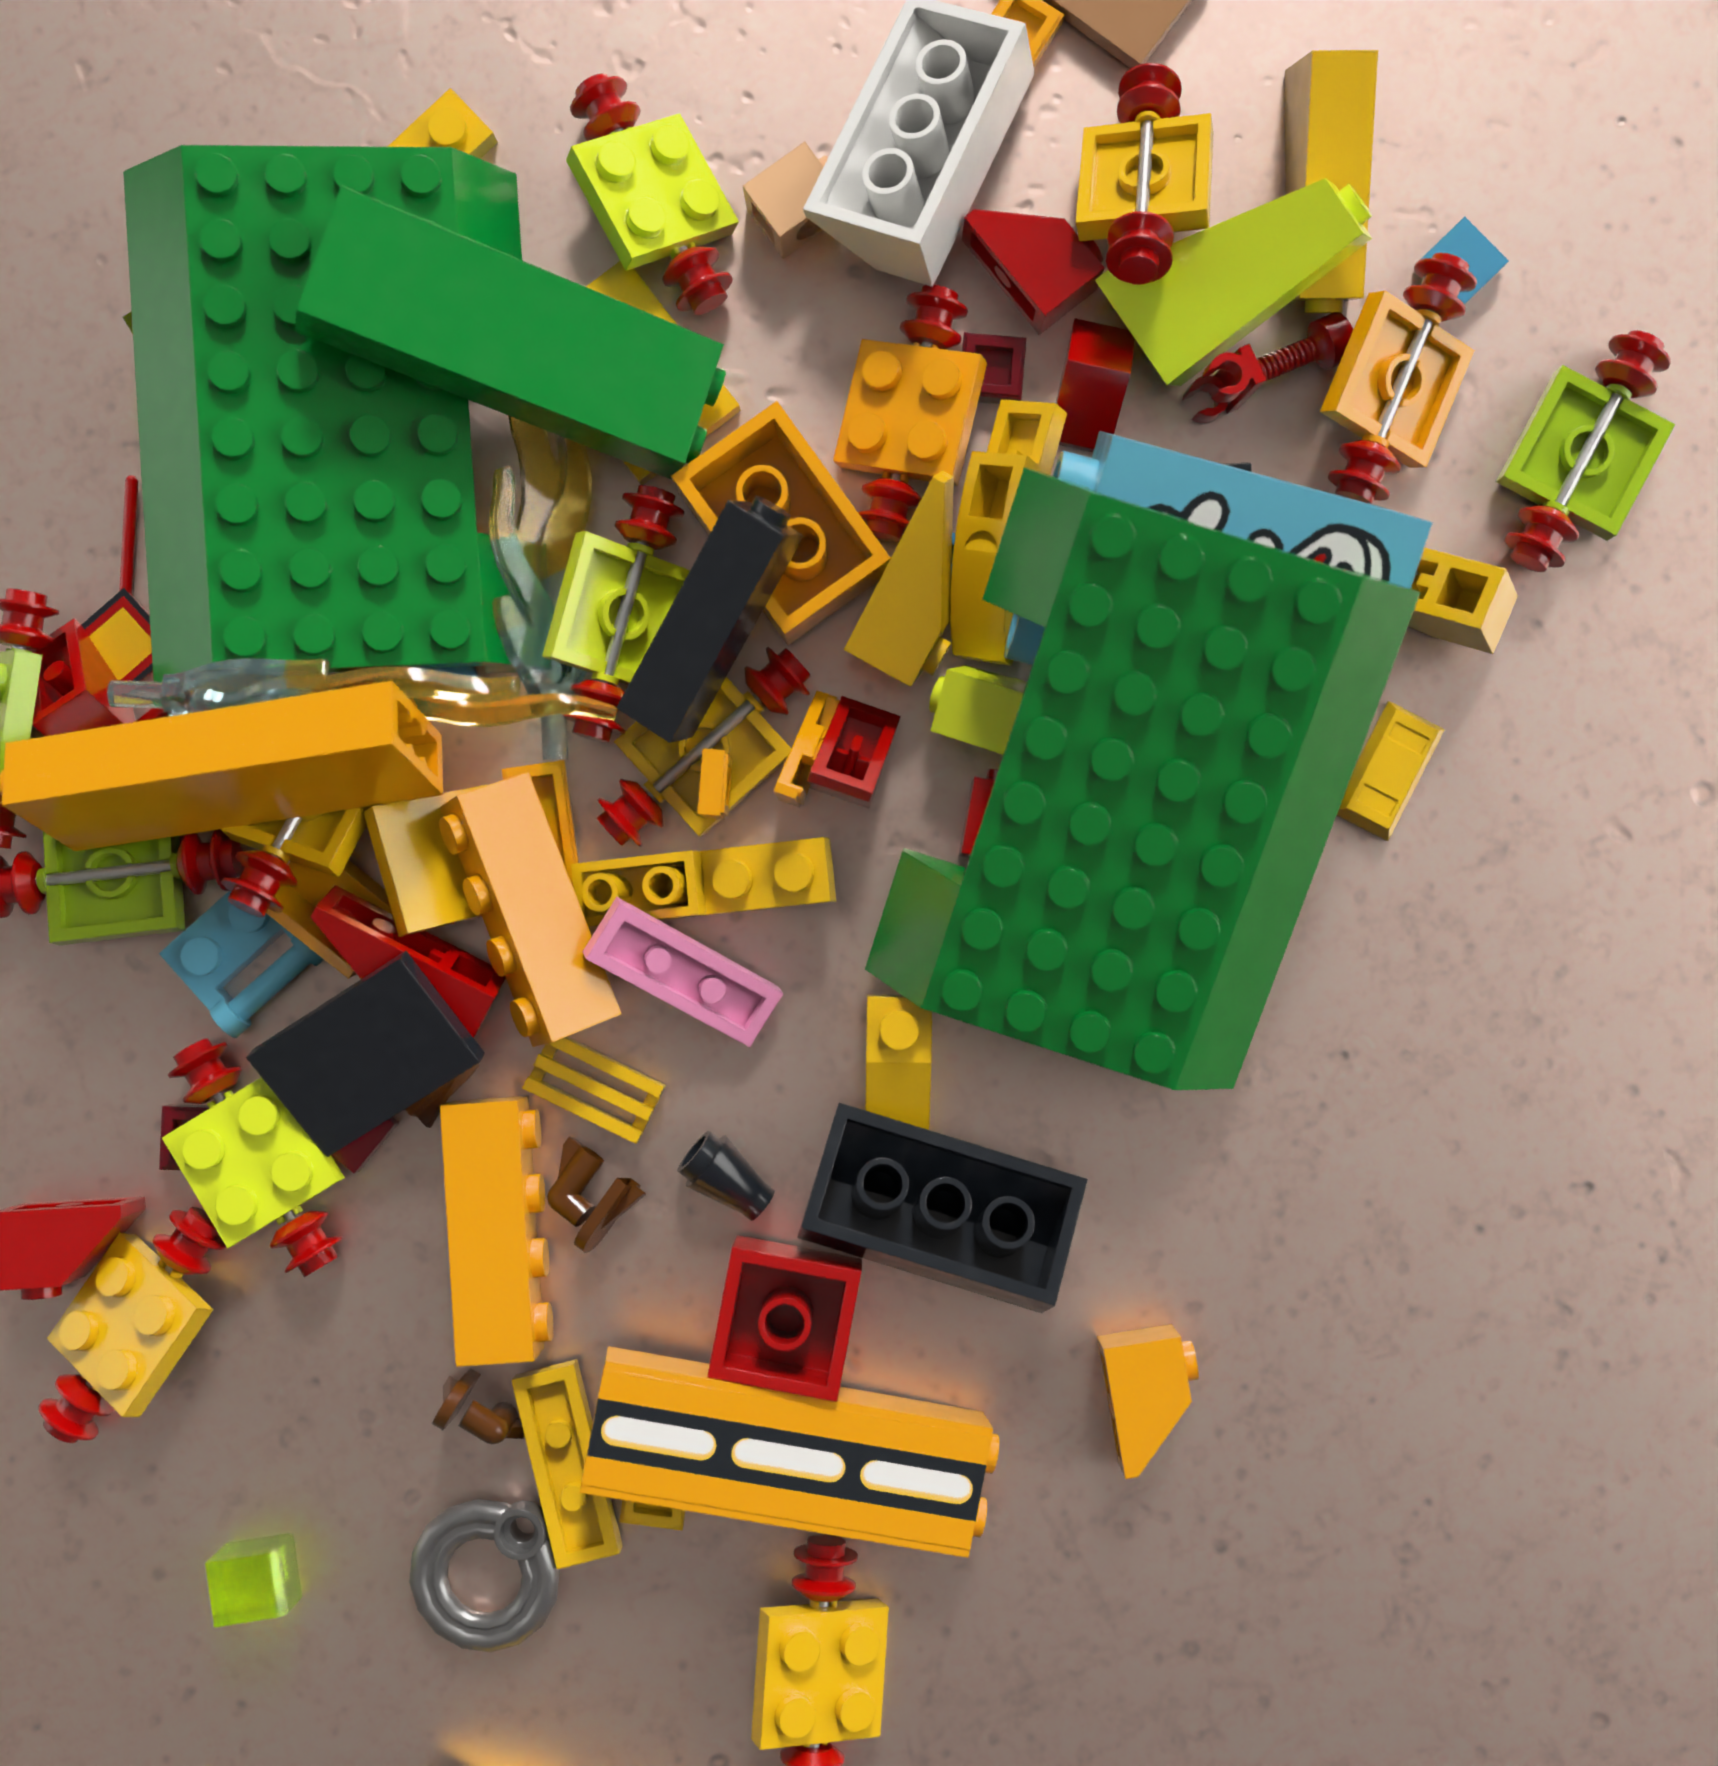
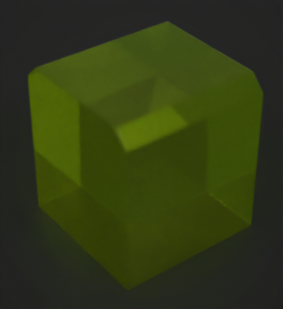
(253, 1580)

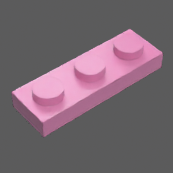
(682, 972)

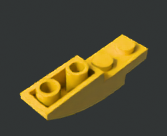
(1021, 437)
(709, 880)

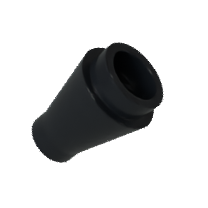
(723, 1174)

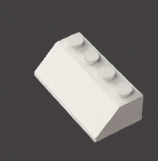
(922, 137)

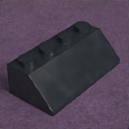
(943, 1209)

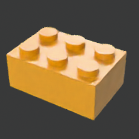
(775, 462)

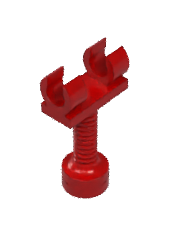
(1243, 373)

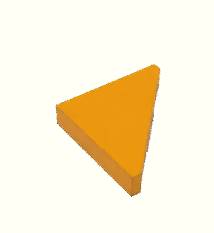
(793, 781)

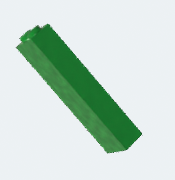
(508, 335)

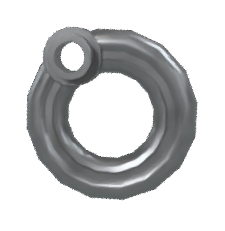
(494, 1522)

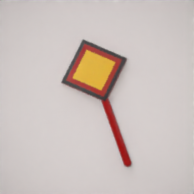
(122, 624)

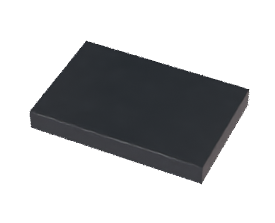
(366, 1054)

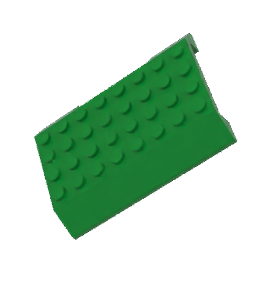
(283, 480)
(1151, 789)

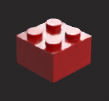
(785, 1318)

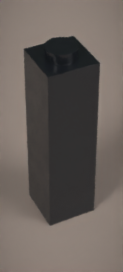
(711, 618)

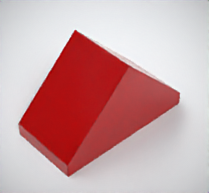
(1093, 381)
(854, 752)

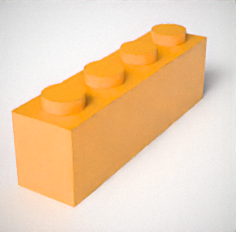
(528, 909)
(494, 1230)

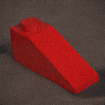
(369, 939)

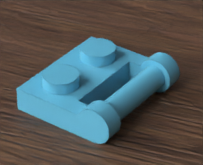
(221, 947)

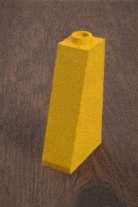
(1331, 137)

